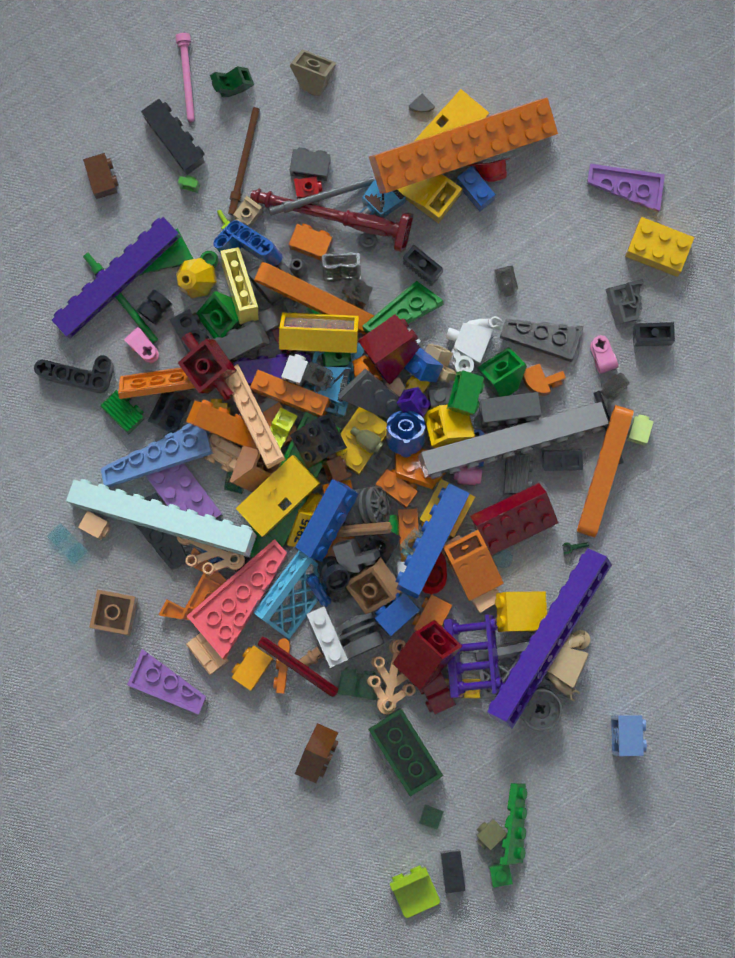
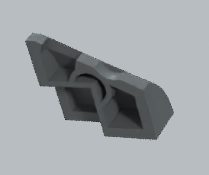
(625, 301)

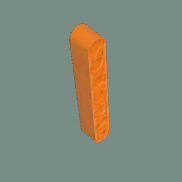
(308, 294)
(605, 471)

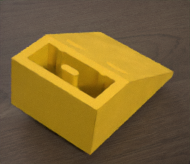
(433, 196)

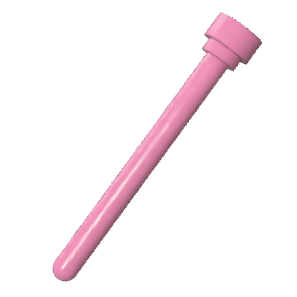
(183, 41)

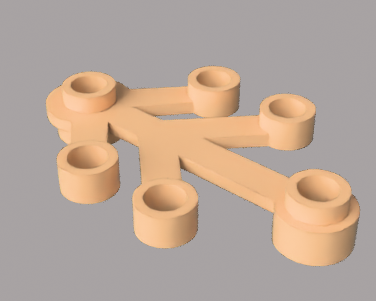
(211, 553)
(391, 681)

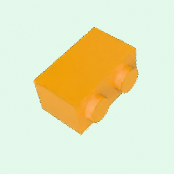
(252, 667)

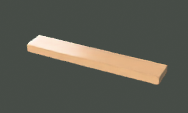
(254, 419)

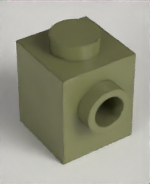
(490, 834)

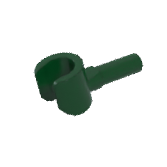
(575, 546)

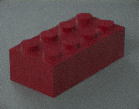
(515, 518)

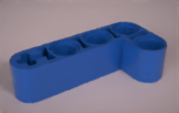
(239, 235)

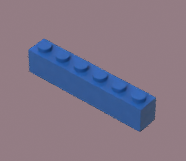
(432, 541)

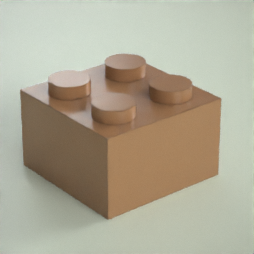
(373, 586)
(113, 612)

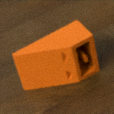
(473, 565)

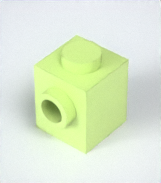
(640, 430)

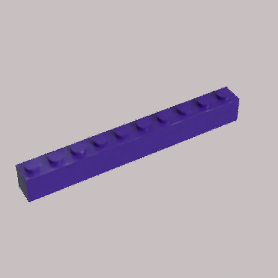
(549, 638)

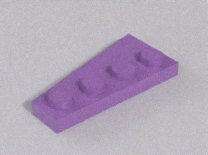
(633, 185)
(161, 682)

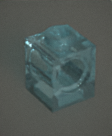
(405, 550)

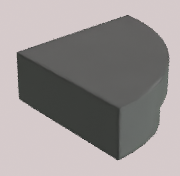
(421, 104)

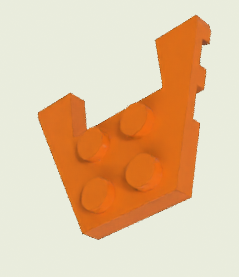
(410, 470)
(204, 588)

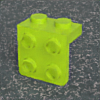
(414, 891)

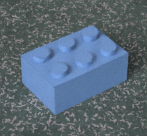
(628, 735)

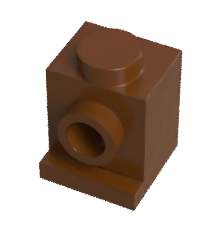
(335, 468)

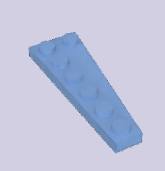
(170, 451)

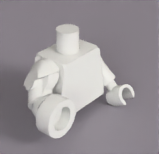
(471, 342)

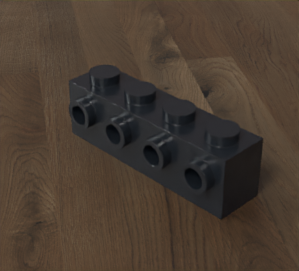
(173, 137)

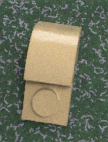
(444, 357)

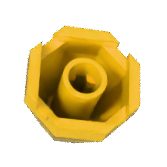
(196, 278)

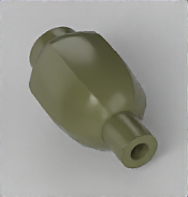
(367, 440)

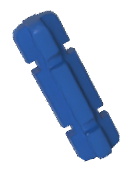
(318, 590)

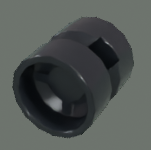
(149, 311)
(333, 574)

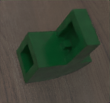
(233, 82)

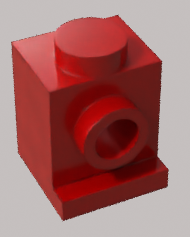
(302, 192)

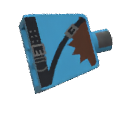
(382, 203)
(342, 378)

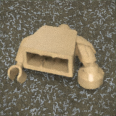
(569, 663)

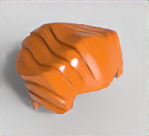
(365, 363)

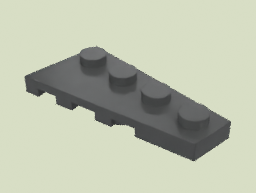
(371, 394)

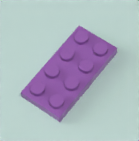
(180, 488)

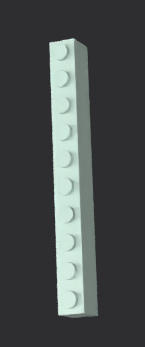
(161, 517)

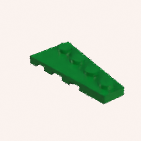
(410, 305)

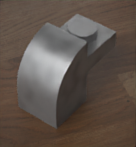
(271, 318)
(349, 555)

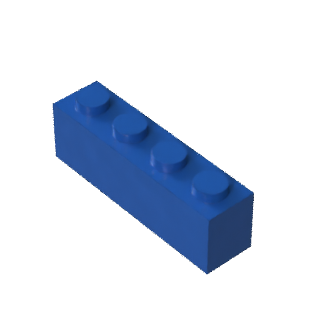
(327, 520)

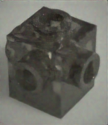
(356, 293)

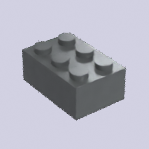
(509, 410)

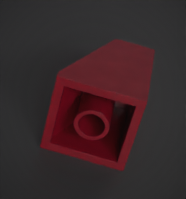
(390, 347)
(426, 654)

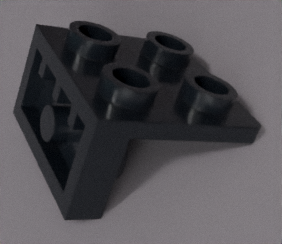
(318, 440)

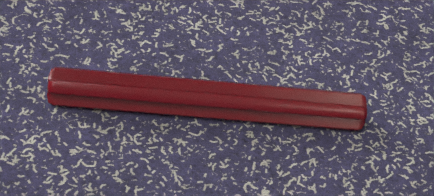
(298, 666)

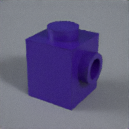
(413, 400)

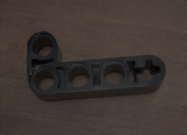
(73, 372)

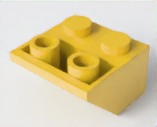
(447, 426)

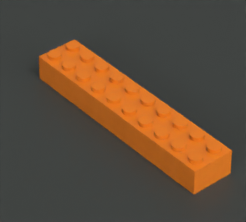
(463, 145)

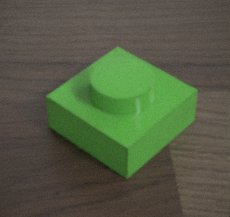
(189, 183)

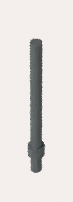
(288, 206)

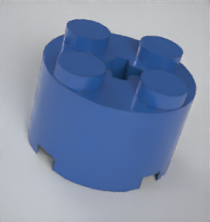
(405, 433)

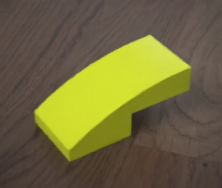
(282, 425)

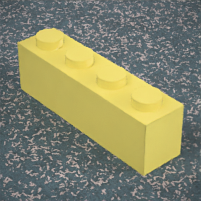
(239, 285)

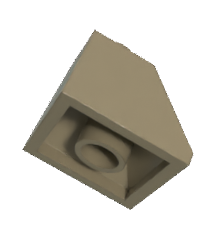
(312, 71)

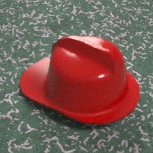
(493, 170)
(437, 577)

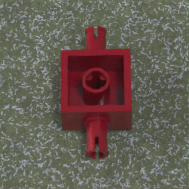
(207, 366)

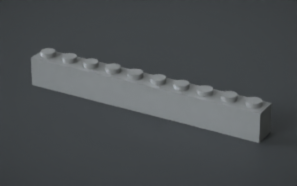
(512, 440)

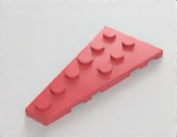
(230, 607)

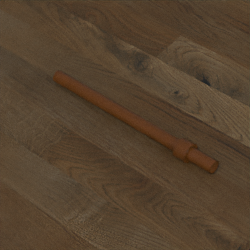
(235, 195)

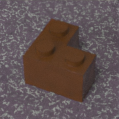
(317, 753)

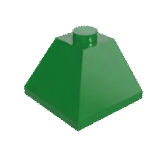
(219, 315)
(503, 372)

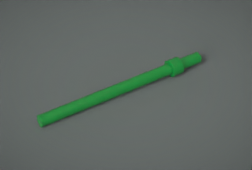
(97, 267)

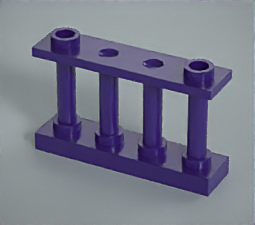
(456, 667)

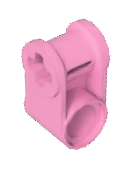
(140, 343)
(604, 358)

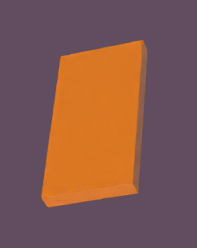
(153, 383)

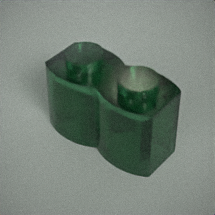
(356, 684)

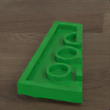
(172, 257)
(515, 823)

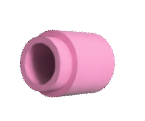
(468, 476)

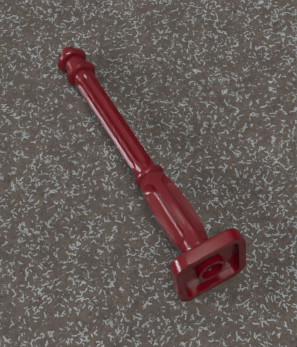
(363, 222)

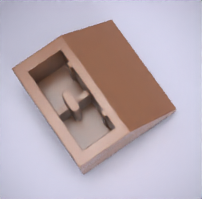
(251, 469)

